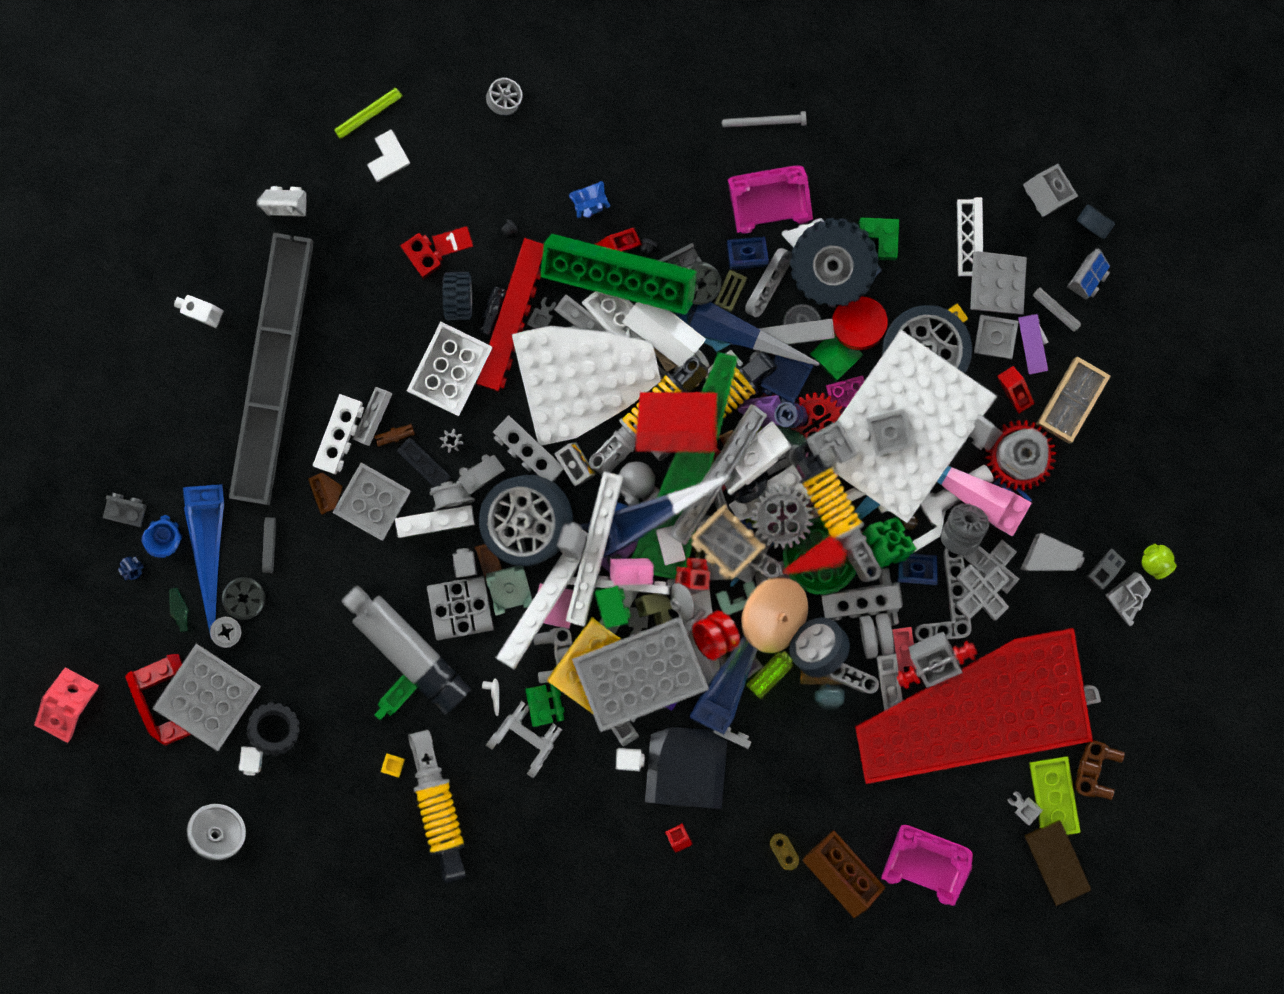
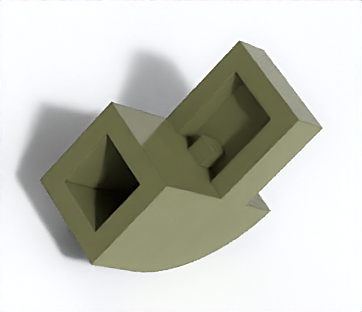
(655, 605)

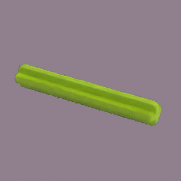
(368, 113)

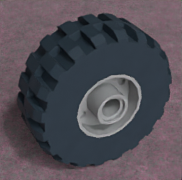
(830, 282)

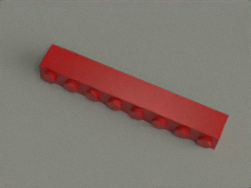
(512, 314)

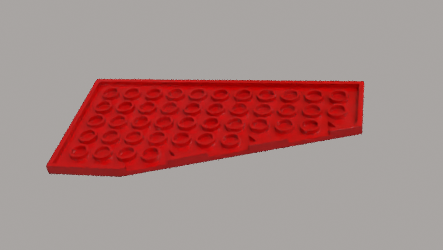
(998, 708)

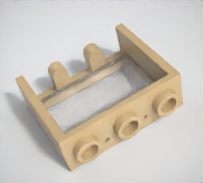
(727, 543)

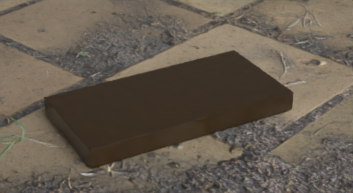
(1057, 862)

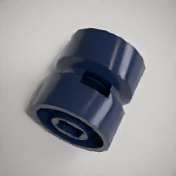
(790, 415)

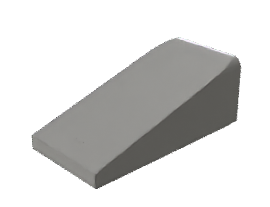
(625, 733)

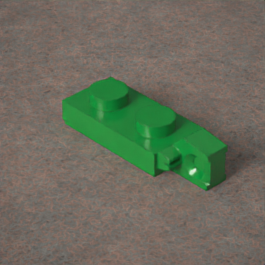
(395, 697)

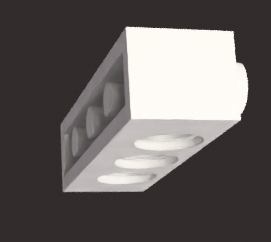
(343, 405)

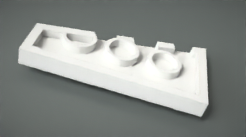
(787, 478)

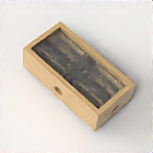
(1073, 400)

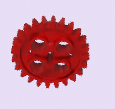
(811, 403)

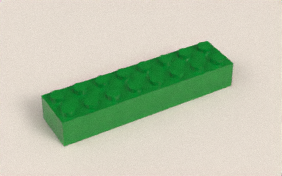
(618, 274)

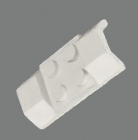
(758, 457)

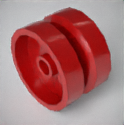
(715, 635)

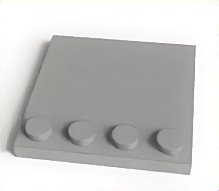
(206, 697)

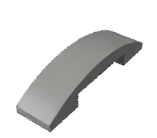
(889, 685)

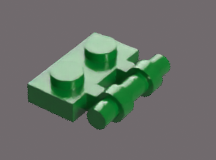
(540, 706)

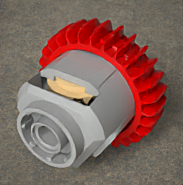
(1021, 456)

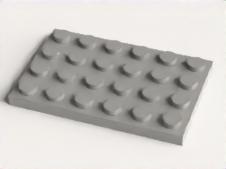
(640, 674)

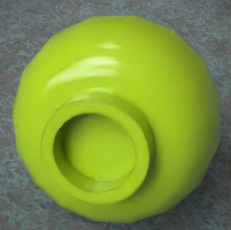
(1158, 561)

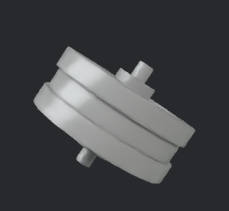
(504, 96)

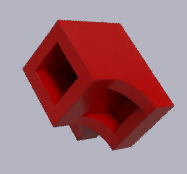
(694, 575)

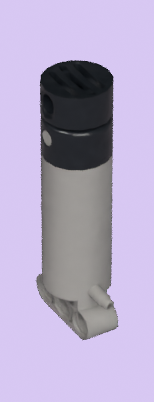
(406, 649)

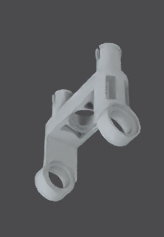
(514, 723)

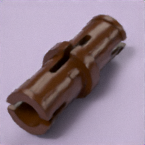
(394, 435)

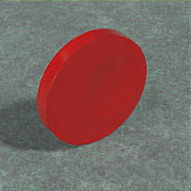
(860, 324)

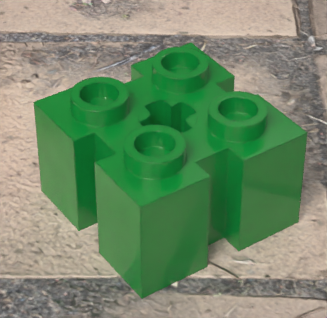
(889, 542)

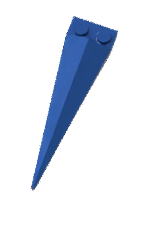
(204, 520)

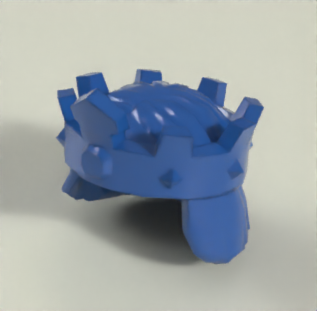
(589, 200)
(161, 537)

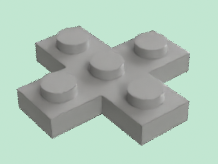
(998, 557)
(982, 592)

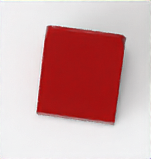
(678, 838)

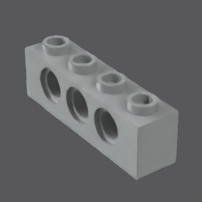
(509, 427)
(890, 591)

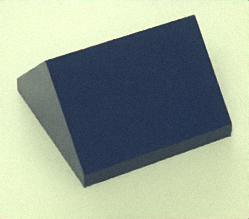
(747, 253)
(918, 569)

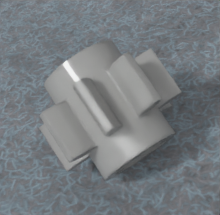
(457, 442)

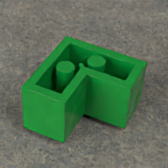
(885, 233)
(612, 606)

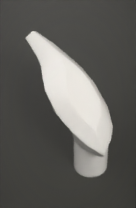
(494, 687)

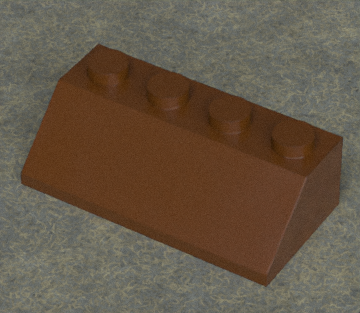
(844, 874)

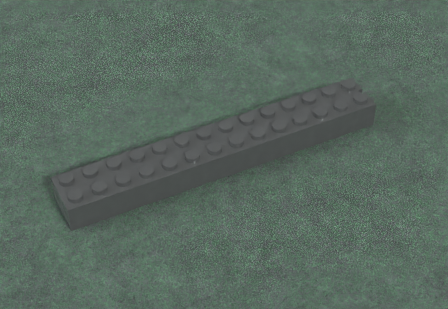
(271, 369)

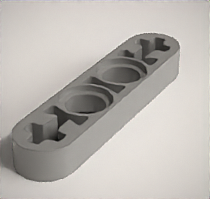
(755, 306)

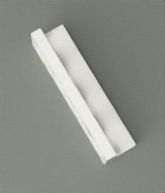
(977, 231)

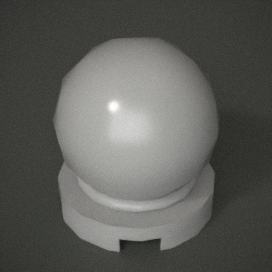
(637, 482)

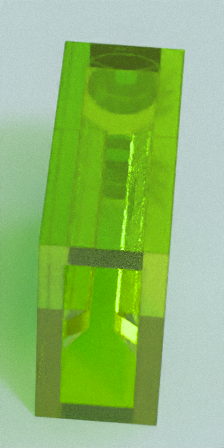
(770, 674)

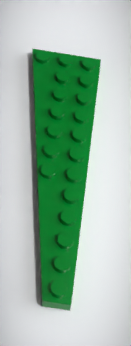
(688, 470)

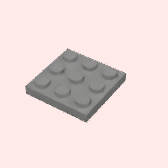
(998, 283)
(372, 501)

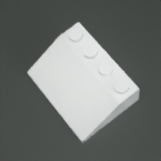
(449, 369)

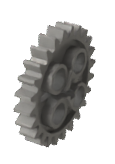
(800, 516)

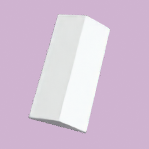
(610, 313)
(665, 331)

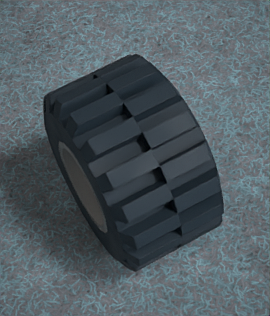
(457, 295)

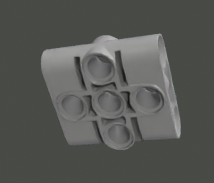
(438, 597)

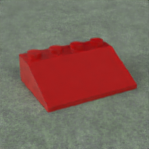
(677, 422)
(822, 555)

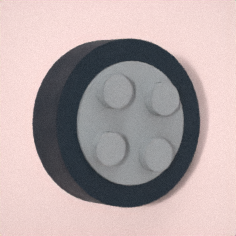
(819, 647)

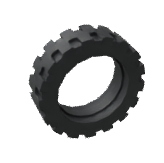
(277, 710)

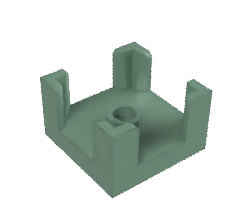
(509, 588)
(739, 603)

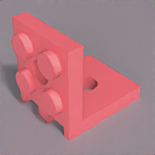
(63, 705)

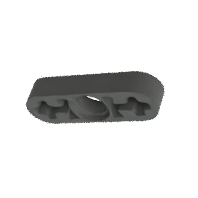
(269, 545)

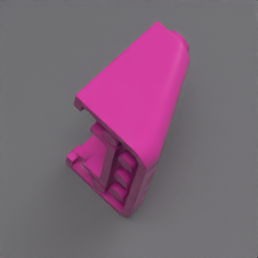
(770, 197)
(928, 862)

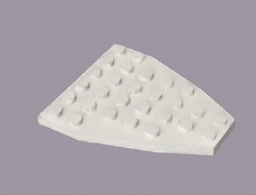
(581, 377)

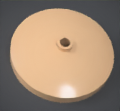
(774, 614)

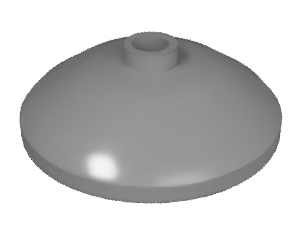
(220, 821)

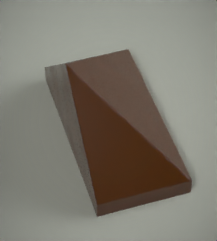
(325, 492)

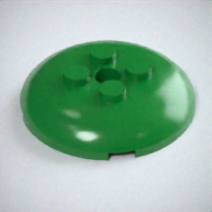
(819, 580)

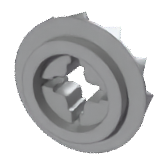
(234, 635)

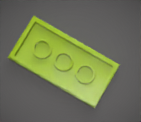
(1055, 793)

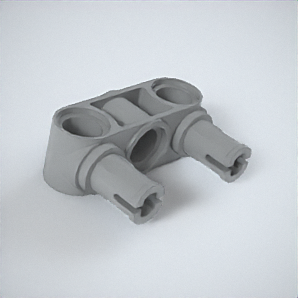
(560, 647)

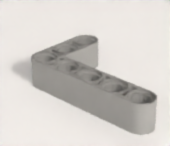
(955, 619)

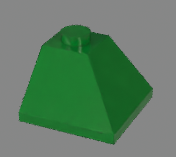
(835, 357)

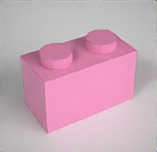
(631, 571)

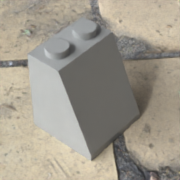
(1051, 555)

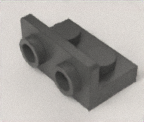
(124, 511)

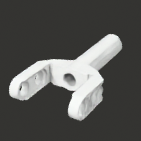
(936, 504)

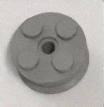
(450, 496)

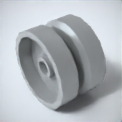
(878, 635)

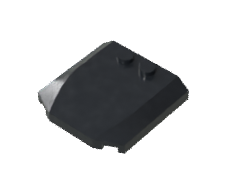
(686, 768)

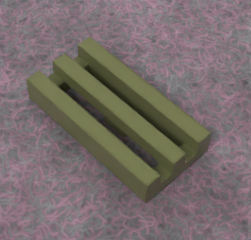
(723, 306)

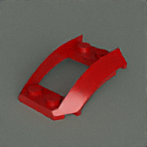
(146, 678)

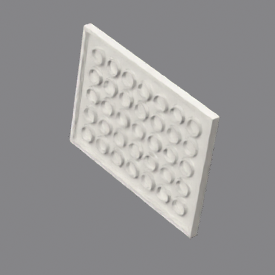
(940, 417)

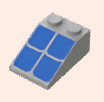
(1090, 274)

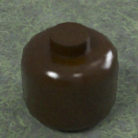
(912, 523)

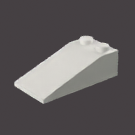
(283, 202)

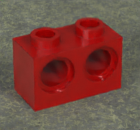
(418, 258)

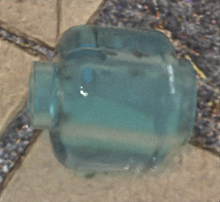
(829, 696)

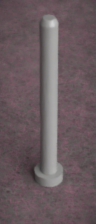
(765, 120)

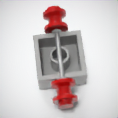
(935, 661)

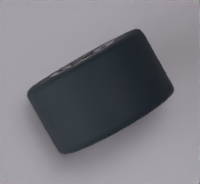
(1095, 221)

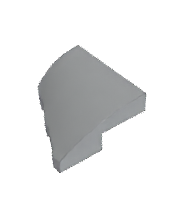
(1129, 597)

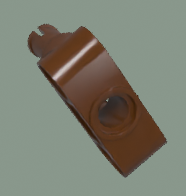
(1090, 769)

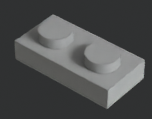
(740, 738)

